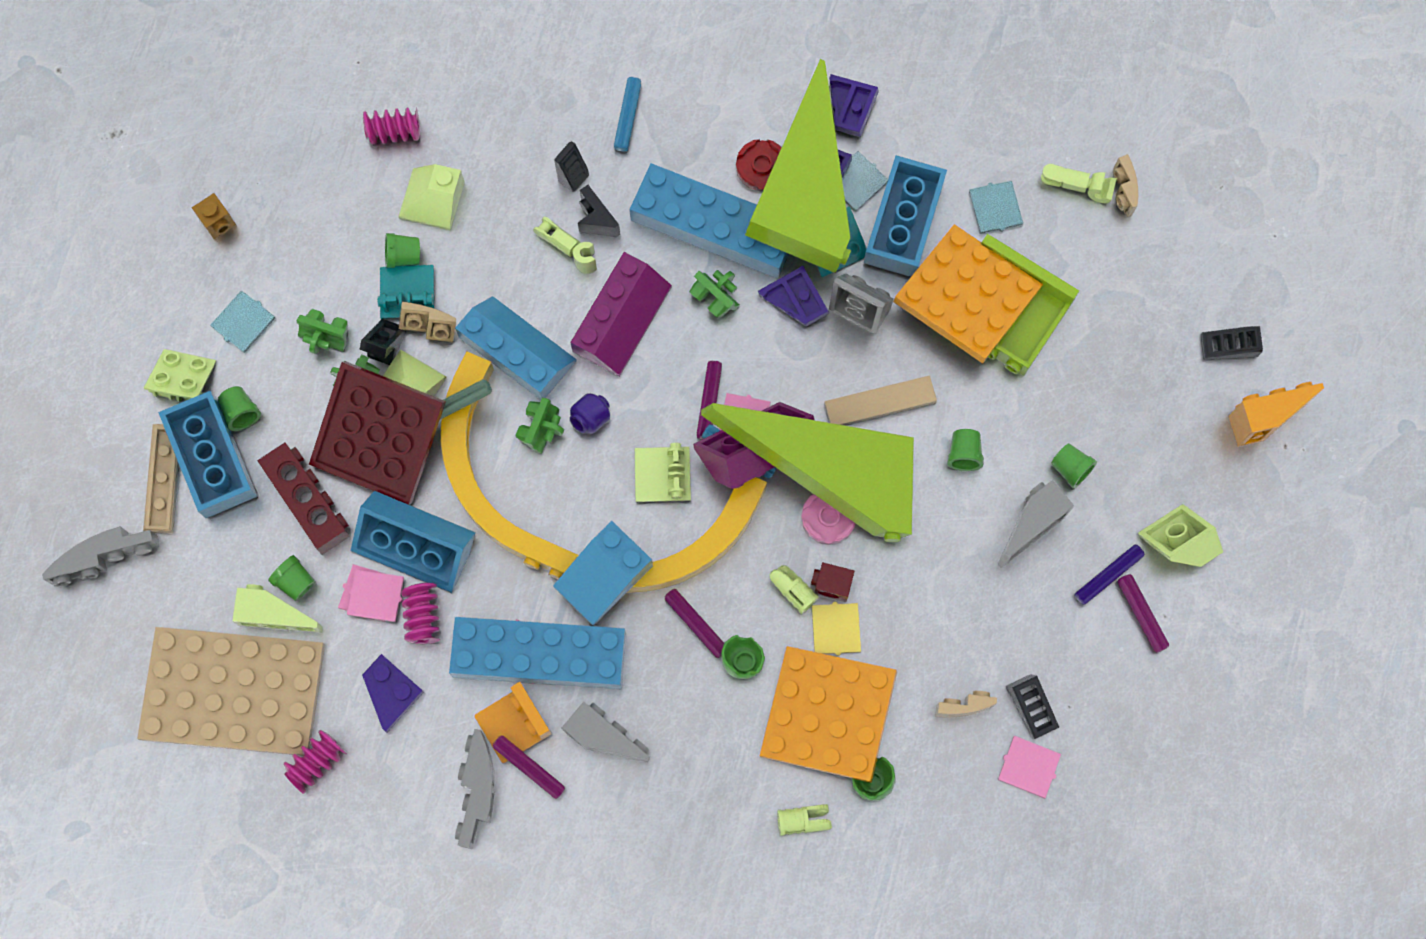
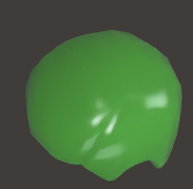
(742, 657)
(882, 782)

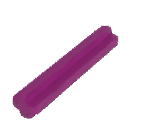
(710, 393)
(1143, 613)
(695, 622)
(528, 766)

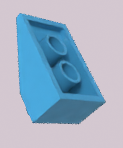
(603, 573)

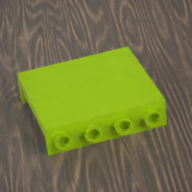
(1038, 320)

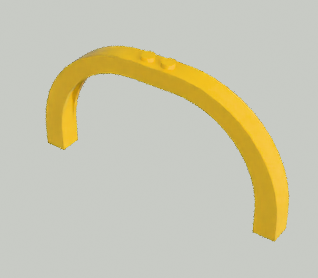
(541, 553)

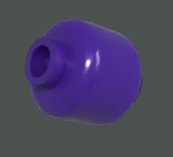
(589, 413)

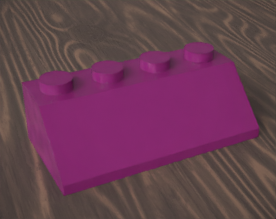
(620, 314)
(733, 462)

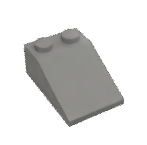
(860, 302)
(1044, 510)

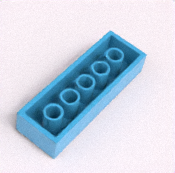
(703, 219)
(538, 653)

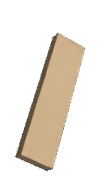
(881, 401)
(161, 483)

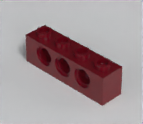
(276, 466)

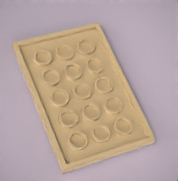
(231, 691)

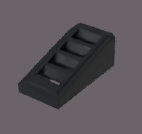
(571, 167)
(1242, 333)
(1042, 701)

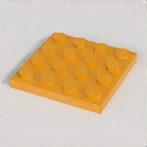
(967, 293)
(828, 714)

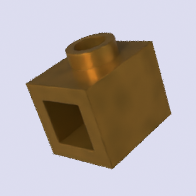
(213, 216)

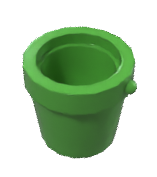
(401, 250)
(238, 409)
(966, 450)
(1073, 465)
(292, 578)

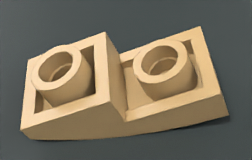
(1128, 191)
(434, 322)
(974, 704)

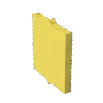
(836, 628)

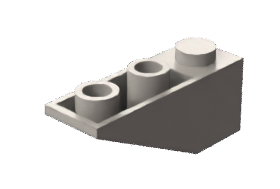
(598, 735)

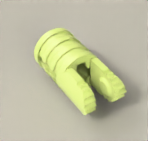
(793, 588)
(797, 821)

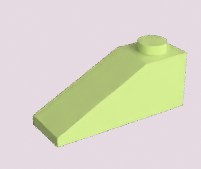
(264, 610)

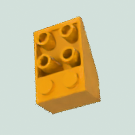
(1261, 416)

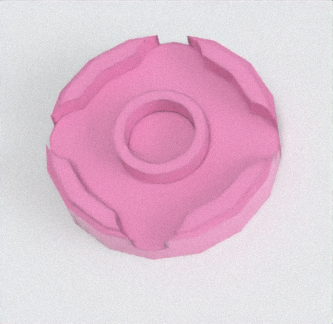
(824, 522)

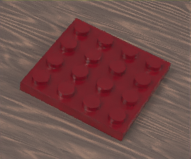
(376, 432)

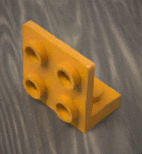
(515, 719)

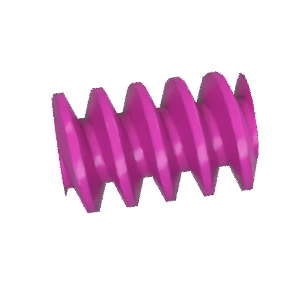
(391, 126)
(419, 613)
(312, 761)

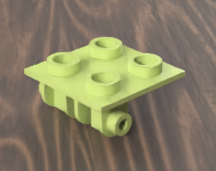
(179, 375)
(662, 474)

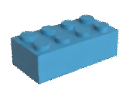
(905, 216)
(207, 454)

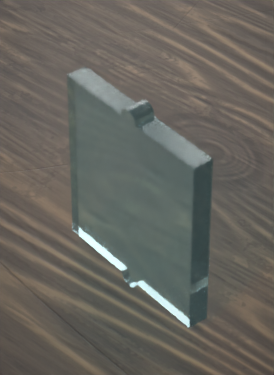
(861, 181)
(996, 207)
(242, 321)

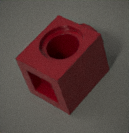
(833, 581)

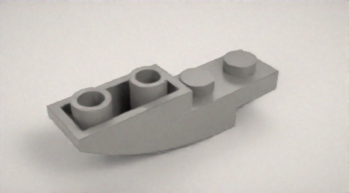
(89, 556)
(479, 777)

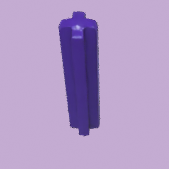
(1109, 574)

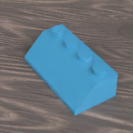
(515, 346)
(412, 541)

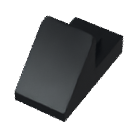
(599, 218)
(383, 341)

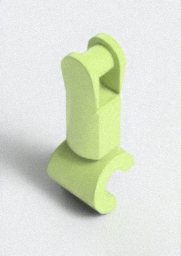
(1099, 188)
(568, 245)

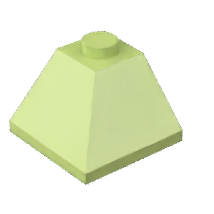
(432, 196)
(414, 374)
(1183, 537)

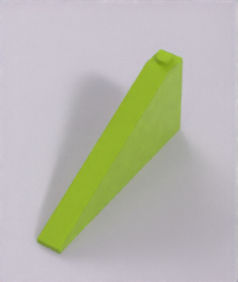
(804, 195)
(848, 467)

